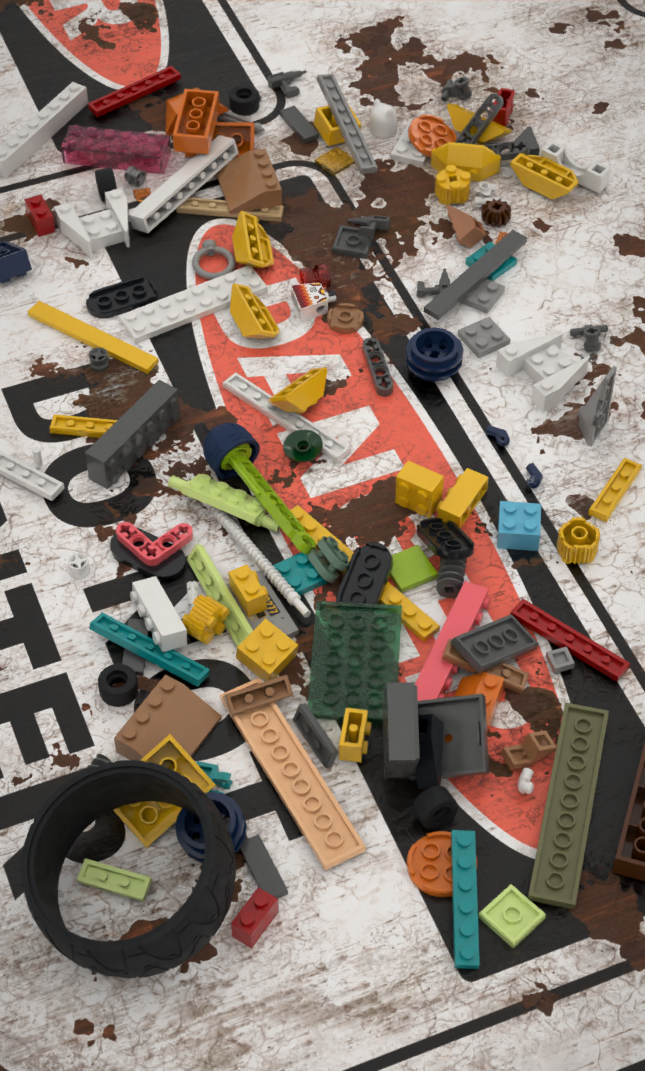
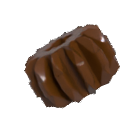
(496, 213)

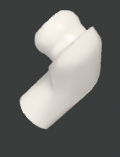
(524, 784)

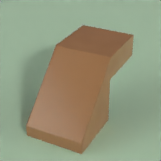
(533, 749)

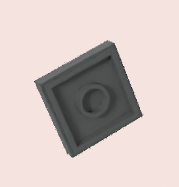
(351, 244)

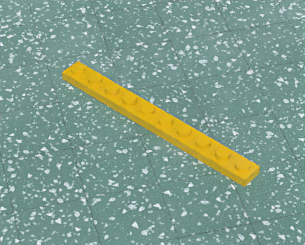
(412, 616)

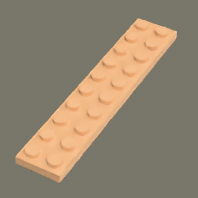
(298, 783)

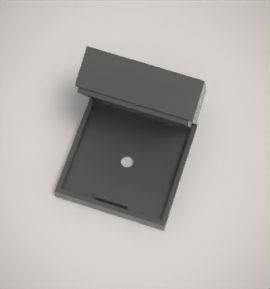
(462, 718)

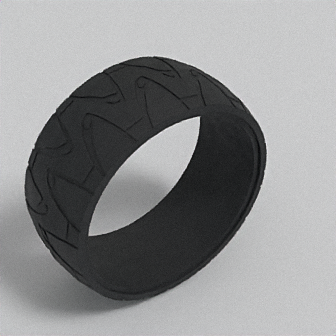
(71, 812)

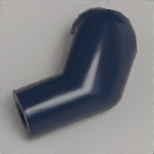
(500, 435)
(535, 476)

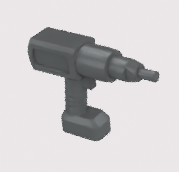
(284, 79)
(369, 224)
(443, 283)

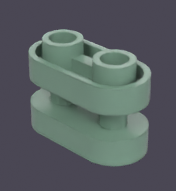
(328, 559)

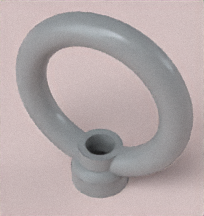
(210, 249)

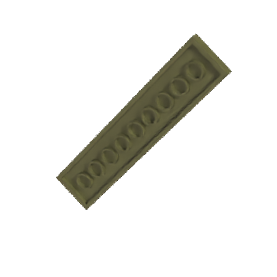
(568, 806)

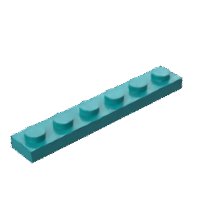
(146, 648)
(464, 899)

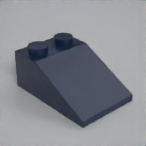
(13, 261)

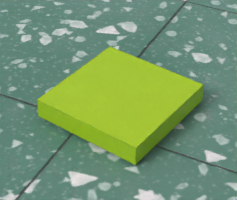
(411, 569)

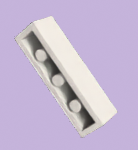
(158, 614)

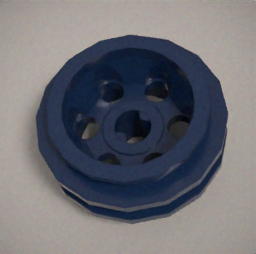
(434, 354)
(187, 826)

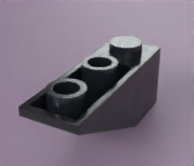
(430, 751)

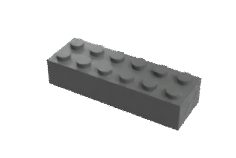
(133, 434)

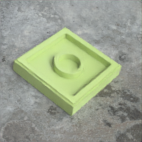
(512, 916)

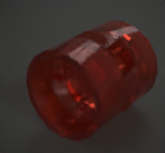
(319, 274)

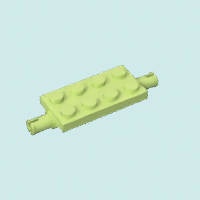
(225, 498)

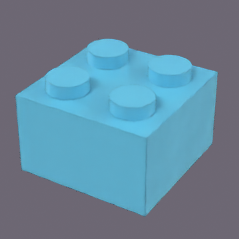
(519, 526)

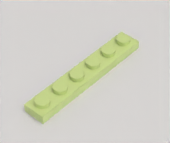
(216, 588)

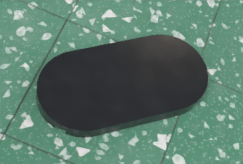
(121, 297)
(445, 539)
(169, 568)
(366, 574)

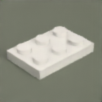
(406, 152)

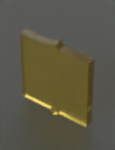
(334, 161)

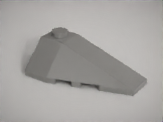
(597, 409)

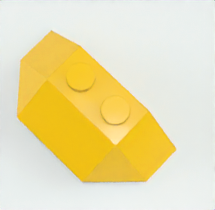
(461, 117)
(472, 158)
(544, 175)
(251, 242)
(251, 314)
(301, 392)

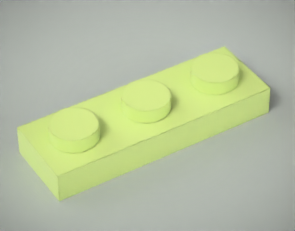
(114, 880)

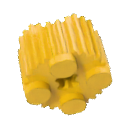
(452, 185)
(578, 541)
(205, 619)

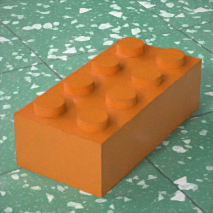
(196, 121)

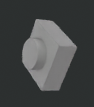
(560, 660)

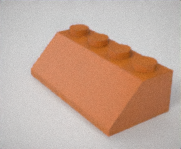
(240, 131)
(486, 684)

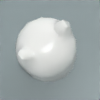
(382, 120)

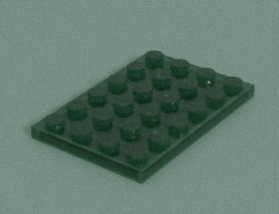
(353, 658)

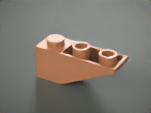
(467, 228)

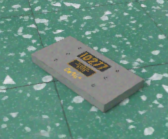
(274, 613)

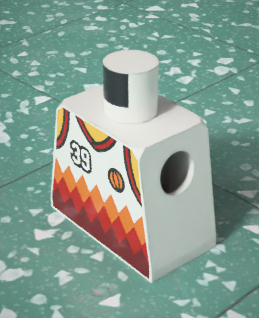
(311, 300)

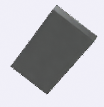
(494, 643)

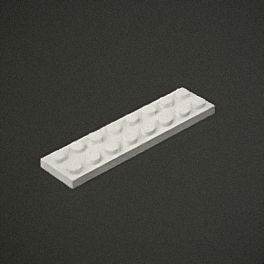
(188, 305)

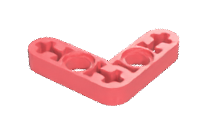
(156, 547)

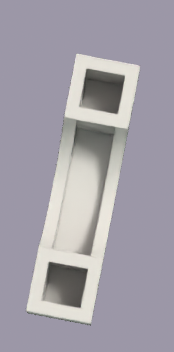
(592, 177)

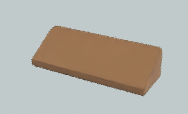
(258, 695)

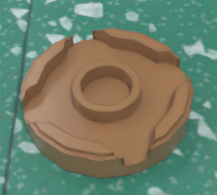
(345, 318)

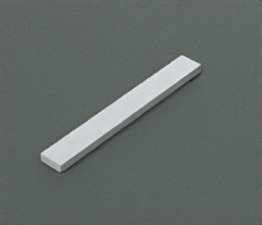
(290, 421)

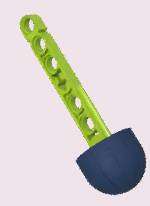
(231, 453)

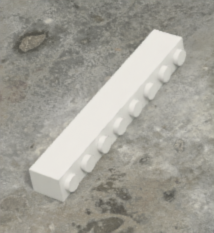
(41, 127)
(182, 184)

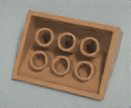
(250, 182)
(166, 711)

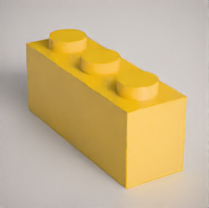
(463, 497)

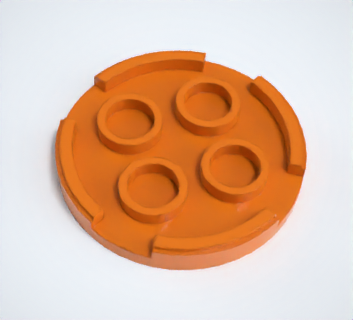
(429, 133)
(431, 864)

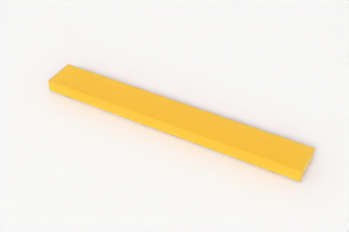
(93, 337)

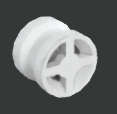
(81, 561)

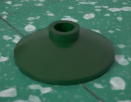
(300, 440)

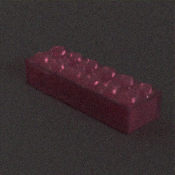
(116, 149)

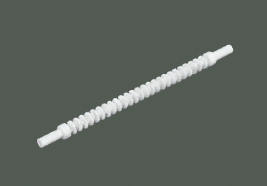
(263, 563)

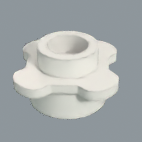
(484, 189)

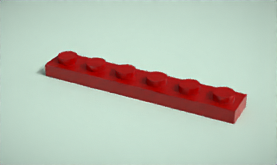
(134, 91)
(577, 643)

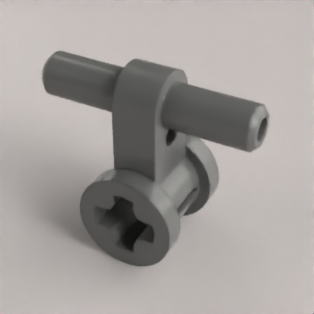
(459, 87)
(592, 336)

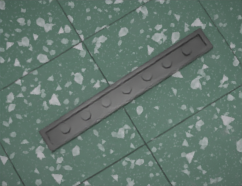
(475, 275)

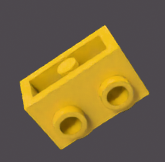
(248, 590)
(353, 735)

